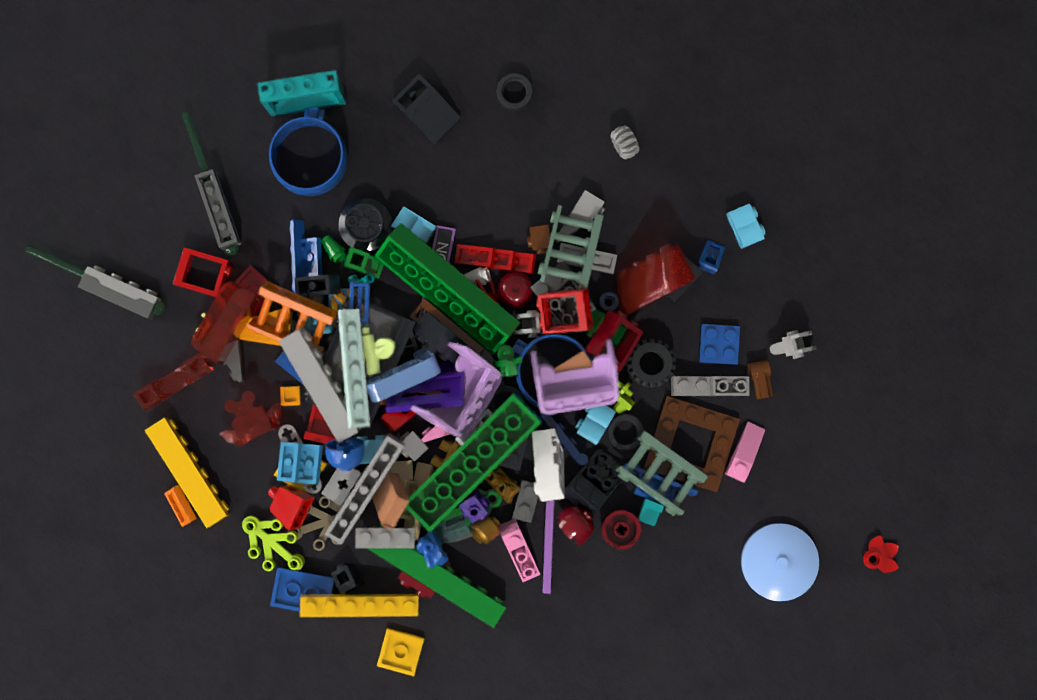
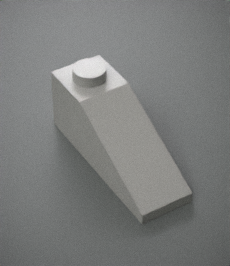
(585, 210)

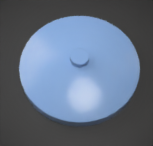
(780, 562)

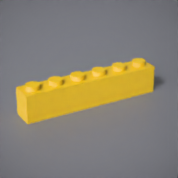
(187, 472)
(358, 605)

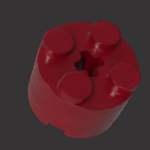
(630, 534)

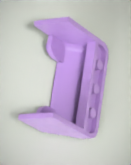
(480, 387)
(578, 387)

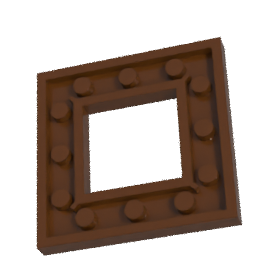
(723, 425)

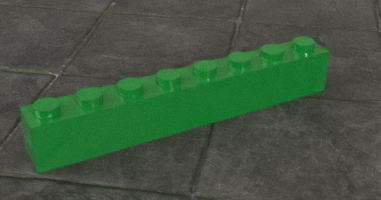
(445, 583)

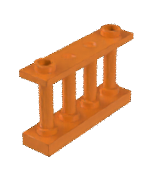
(290, 301)

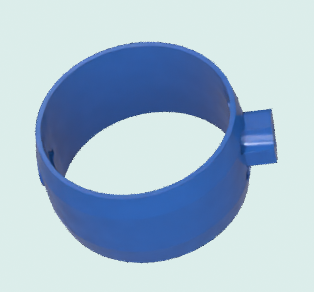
(311, 117)
(521, 348)

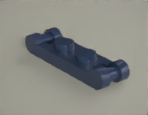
(568, 443)

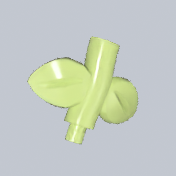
(375, 350)

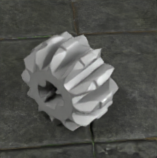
(624, 142)

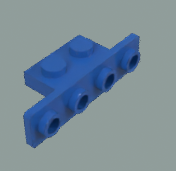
(305, 253)
(655, 483)

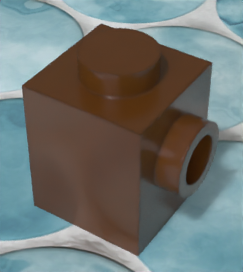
(539, 239)

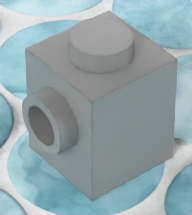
(414, 446)

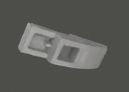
(709, 386)

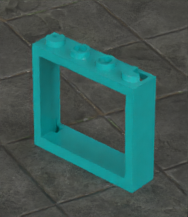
(301, 93)

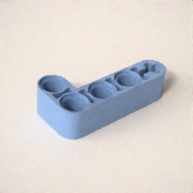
(404, 376)

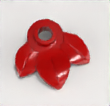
(883, 555)

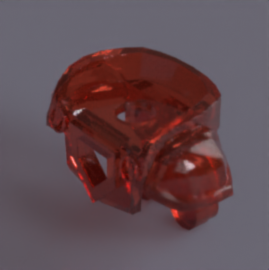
(250, 420)

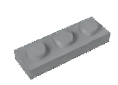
(602, 261)
(385, 538)

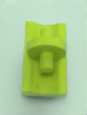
(624, 401)

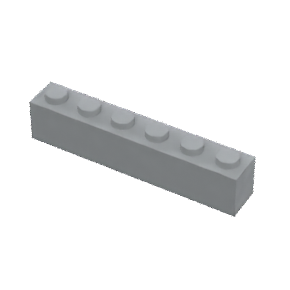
(318, 382)
(365, 488)

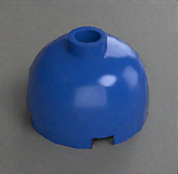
(345, 454)

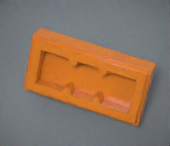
(180, 505)

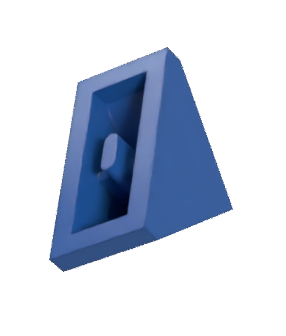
(711, 257)

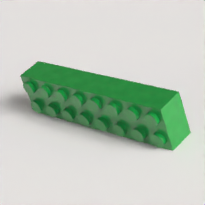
(446, 289)
(472, 461)

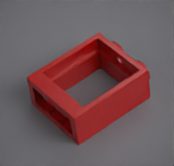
(184, 267)
(583, 308)

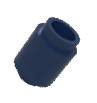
(611, 296)

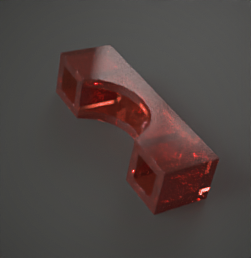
(174, 382)

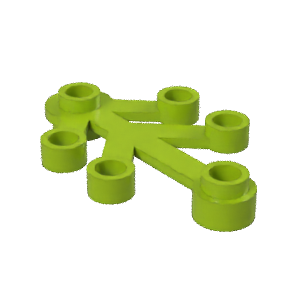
(270, 542)

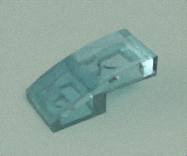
(453, 533)

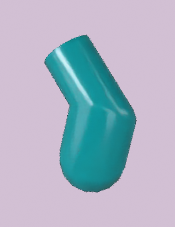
(369, 278)

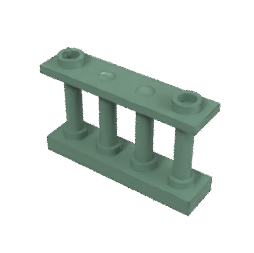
(588, 243)
(678, 465)

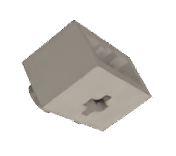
(333, 488)

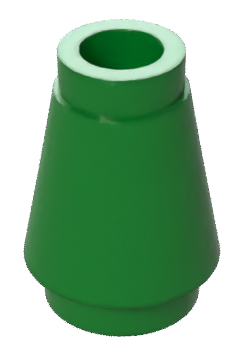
(334, 250)

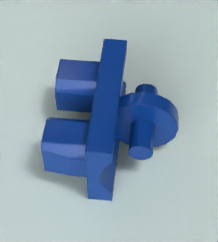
(432, 550)

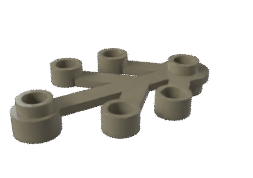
(326, 521)

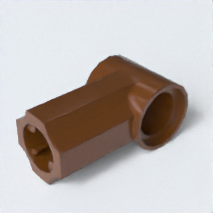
(760, 374)

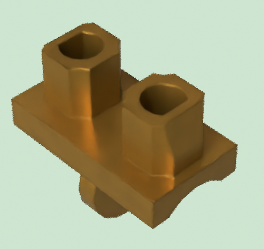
(447, 446)
(503, 484)

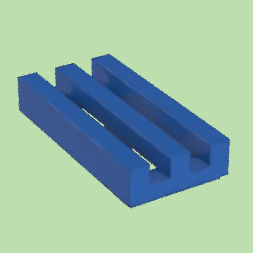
(359, 304)

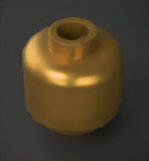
(485, 529)

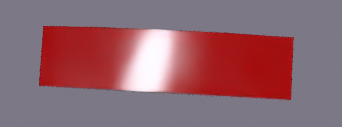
(495, 259)

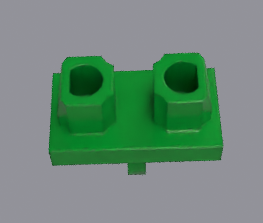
(507, 364)

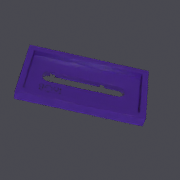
(450, 381)

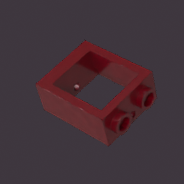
(606, 332)

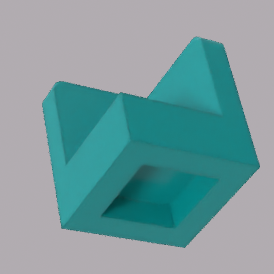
(649, 512)

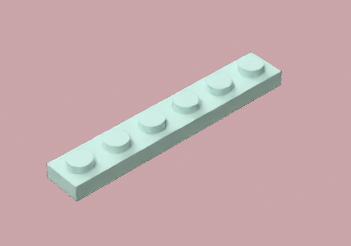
(353, 368)

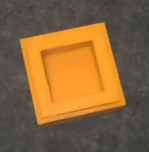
(290, 396)

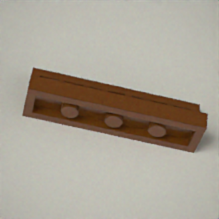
(448, 324)

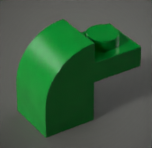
(363, 262)

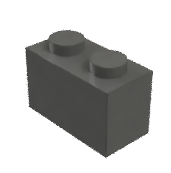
(525, 502)

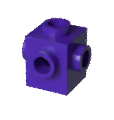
(474, 506)

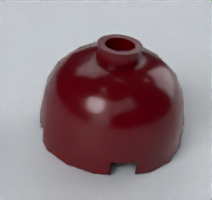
(515, 290)
(576, 523)

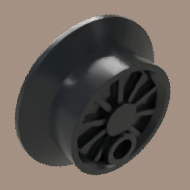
(365, 224)

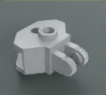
(530, 324)
(792, 345)

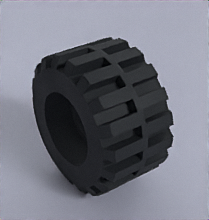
(666, 356)

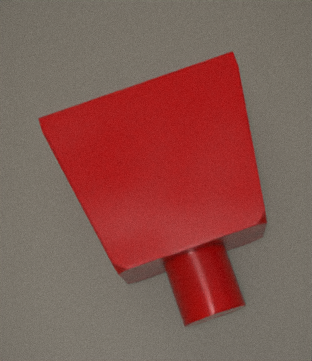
(395, 420)
(290, 505)

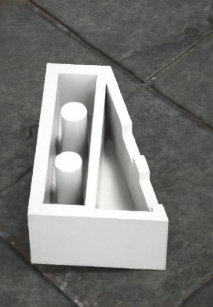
(548, 465)

